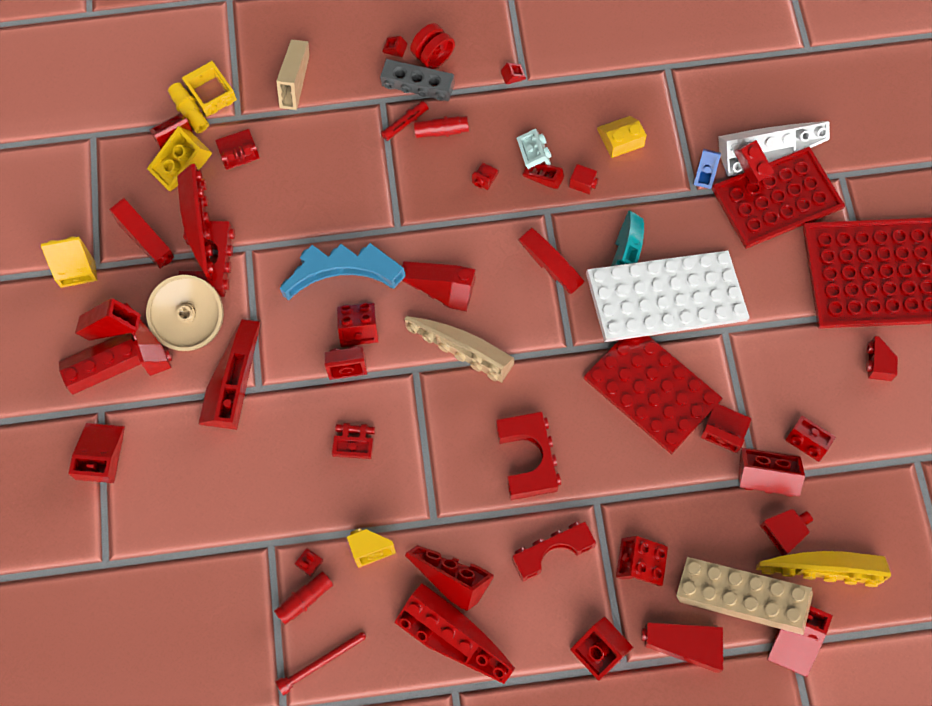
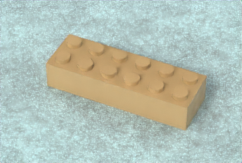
(745, 595)

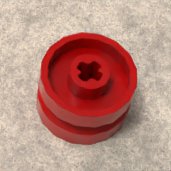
(432, 46)

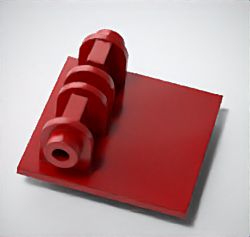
(237, 149)

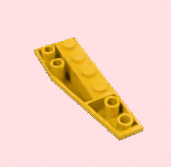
(830, 566)

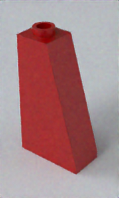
(141, 233)
(107, 320)
(687, 642)

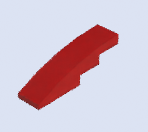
(551, 260)

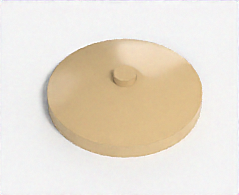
(184, 312)

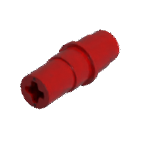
(441, 127)
(303, 598)

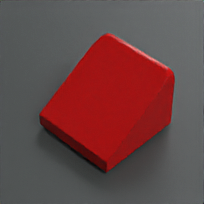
(395, 46)
(512, 73)

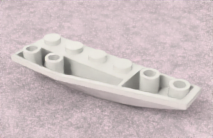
(774, 142)

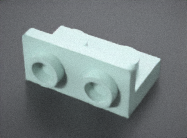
(533, 148)

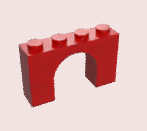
(221, 238)
(532, 429)

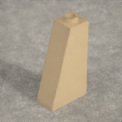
(292, 74)

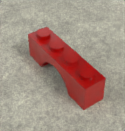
(576, 539)

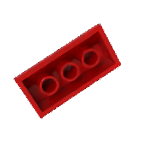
(99, 363)

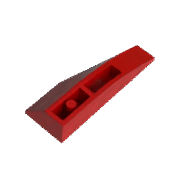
(194, 216)
(229, 382)
(452, 634)

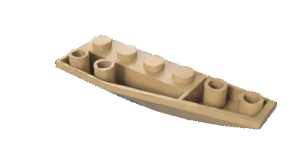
(464, 347)

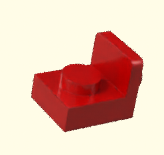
(484, 176)

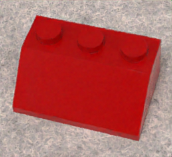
(771, 472)

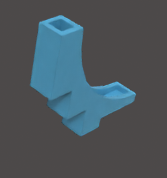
(342, 261)

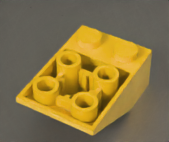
(70, 261)

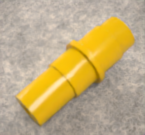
(187, 106)

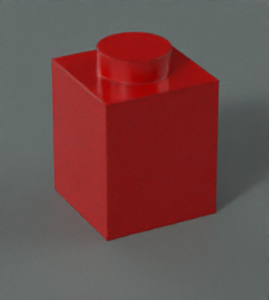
(583, 179)

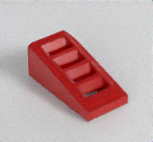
(553, 180)

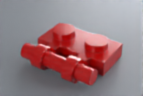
(353, 447)

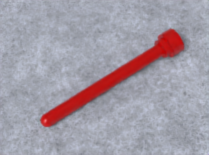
(286, 683)

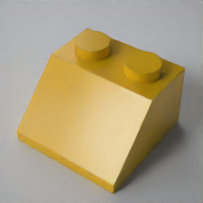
(622, 136)
(369, 546)

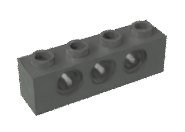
(393, 70)

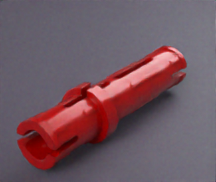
(420, 108)

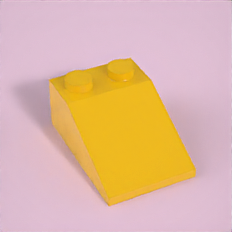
(176, 155)

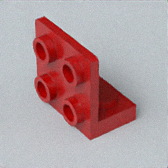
(357, 324)
(726, 428)
(642, 560)

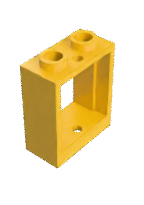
(201, 76)

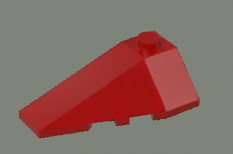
(443, 282)
(150, 351)
(456, 581)

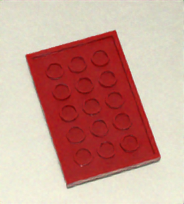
(780, 202)
(653, 390)

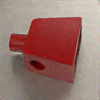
(787, 529)

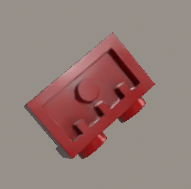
(810, 438)

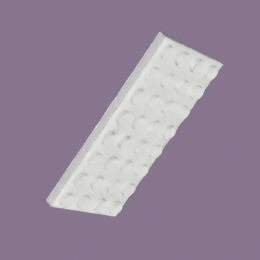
(666, 295)

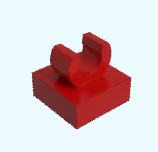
(308, 562)

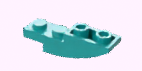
(629, 240)

